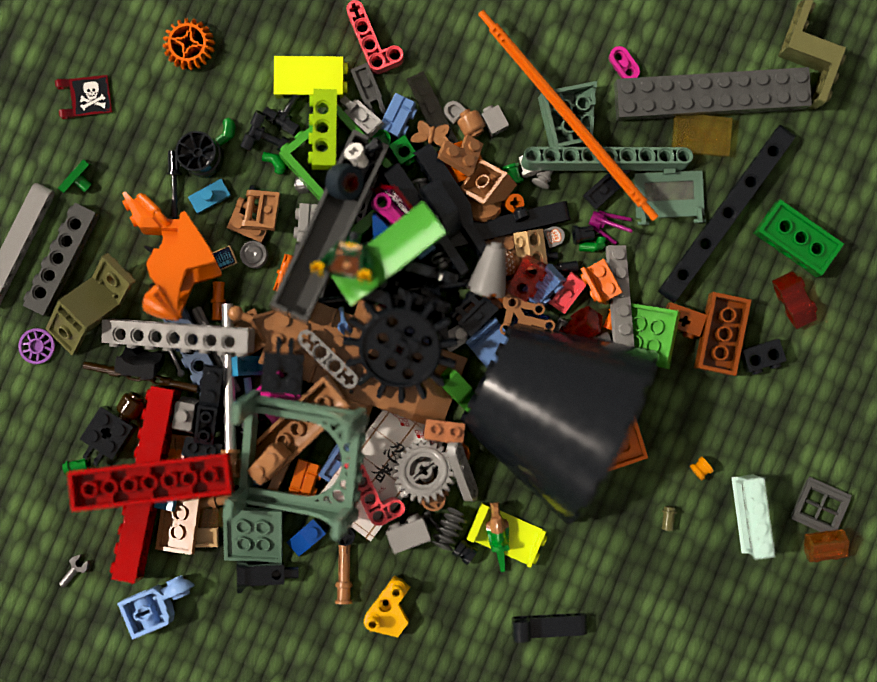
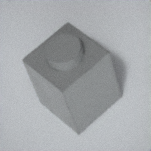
(494, 120)

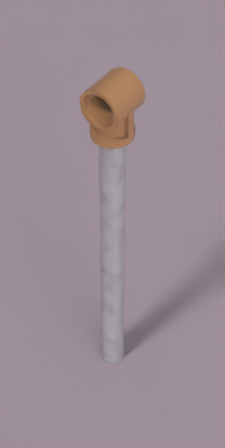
(229, 398)

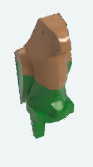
(498, 534)

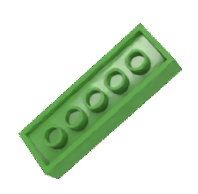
(395, 250)

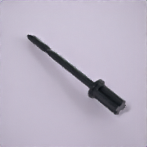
(173, 170)

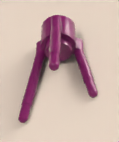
(600, 218)

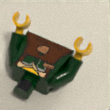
(347, 260)

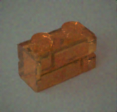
(826, 545)

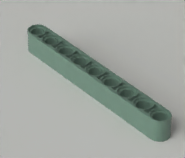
(579, 163)

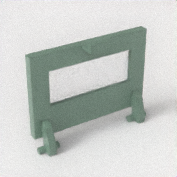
(671, 194)

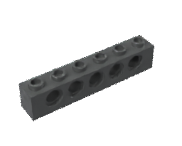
(63, 270)

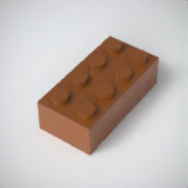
(722, 334)

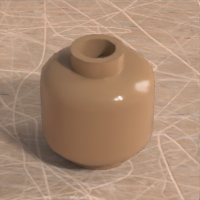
(471, 123)

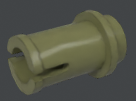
(668, 518)

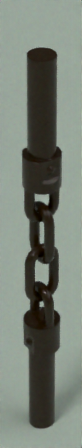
(164, 381)

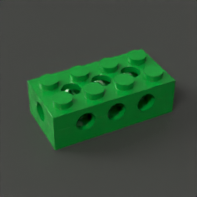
(809, 232)

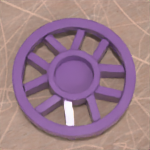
(36, 346)

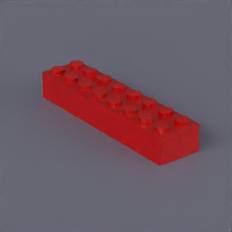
(150, 482)

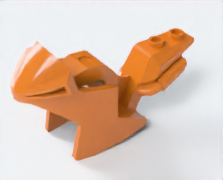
(177, 263)

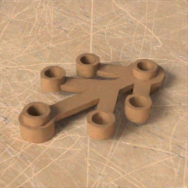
(522, 318)

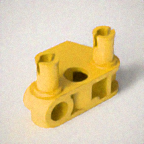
(388, 618)

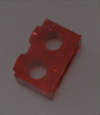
(523, 276)

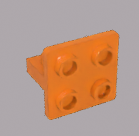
(601, 281)

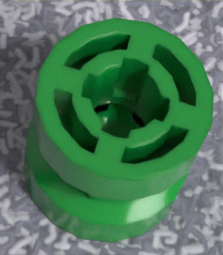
(384, 136)

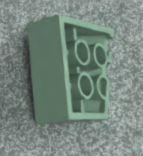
(581, 101)

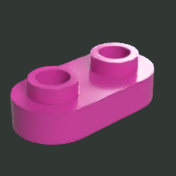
(625, 63)

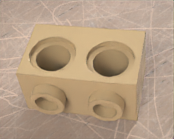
(530, 243)

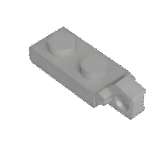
(362, 116)

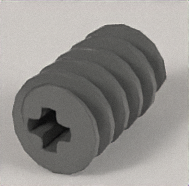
(449, 529)

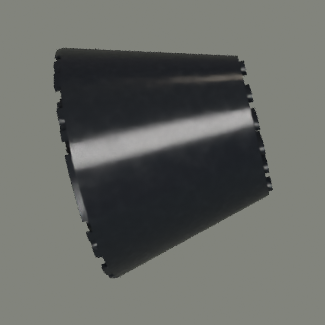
(559, 410)

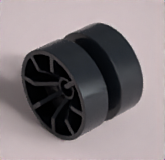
(199, 154)

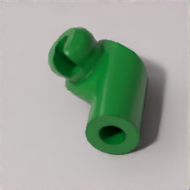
(277, 162)
(593, 247)

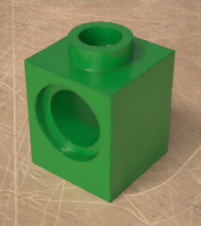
(399, 144)

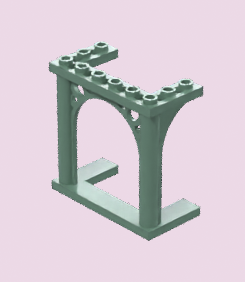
(352, 423)

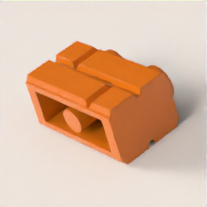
(305, 478)

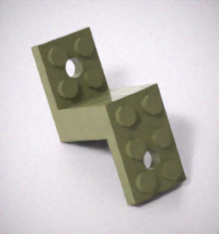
(812, 53)
(90, 304)

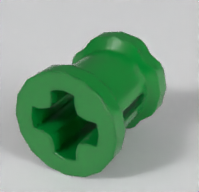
(512, 170)

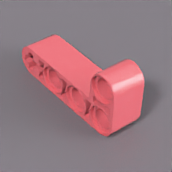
(369, 36)
(376, 504)

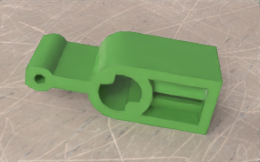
(457, 388)

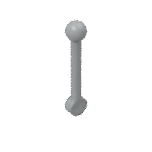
(180, 373)

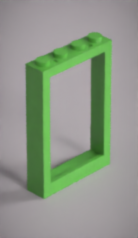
(366, 222)

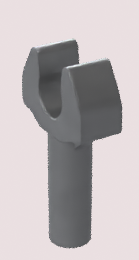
(74, 569)

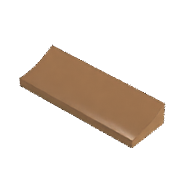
(298, 433)

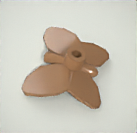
(431, 134)

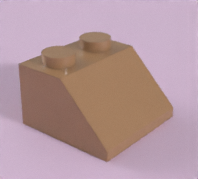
(488, 184)

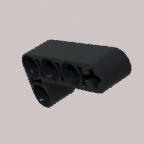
(548, 626)

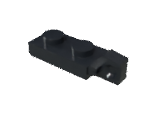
(602, 190)

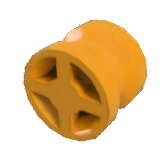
(701, 468)

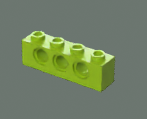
(328, 99)

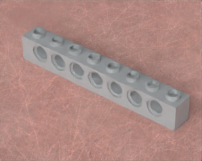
(243, 337)

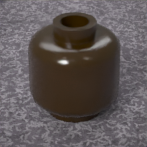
(131, 406)

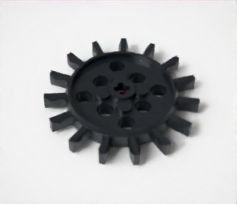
(394, 375)

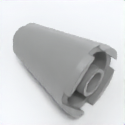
(490, 272)

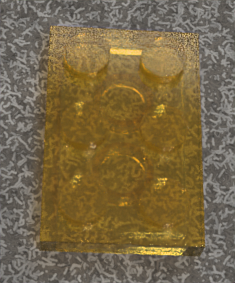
(703, 134)

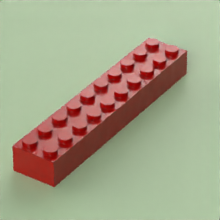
(140, 518)

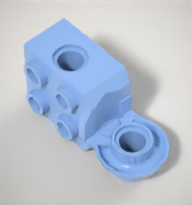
(153, 606)

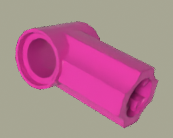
(390, 212)

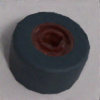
(344, 181)

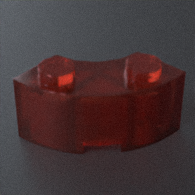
(797, 304)
(584, 323)

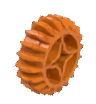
(190, 29)

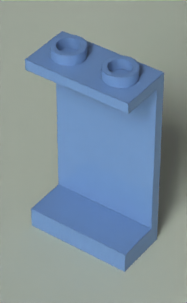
(486, 341)

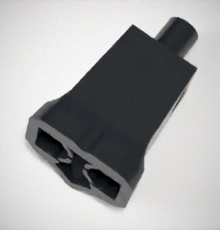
(263, 574)

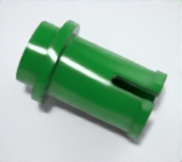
(75, 465)

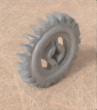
(409, 483)

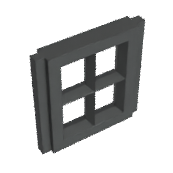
(828, 491)

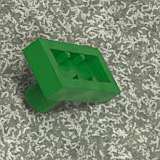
(76, 178)

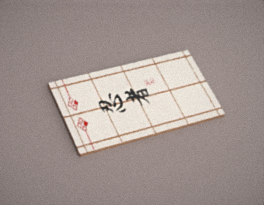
(384, 442)

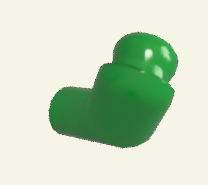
(228, 131)

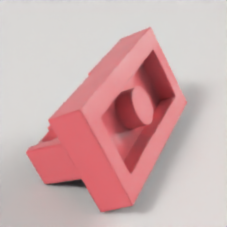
(572, 288)

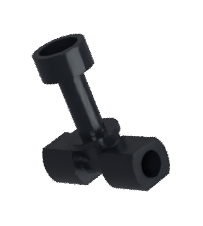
(283, 117)
(257, 132)

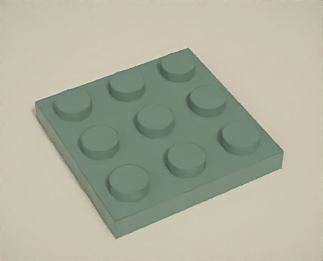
(254, 535)

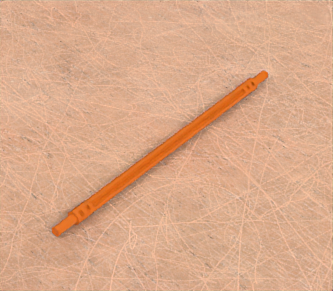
(567, 114)

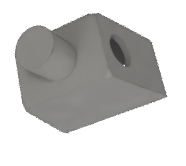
(185, 415)

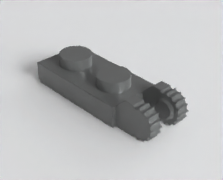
(367, 87)

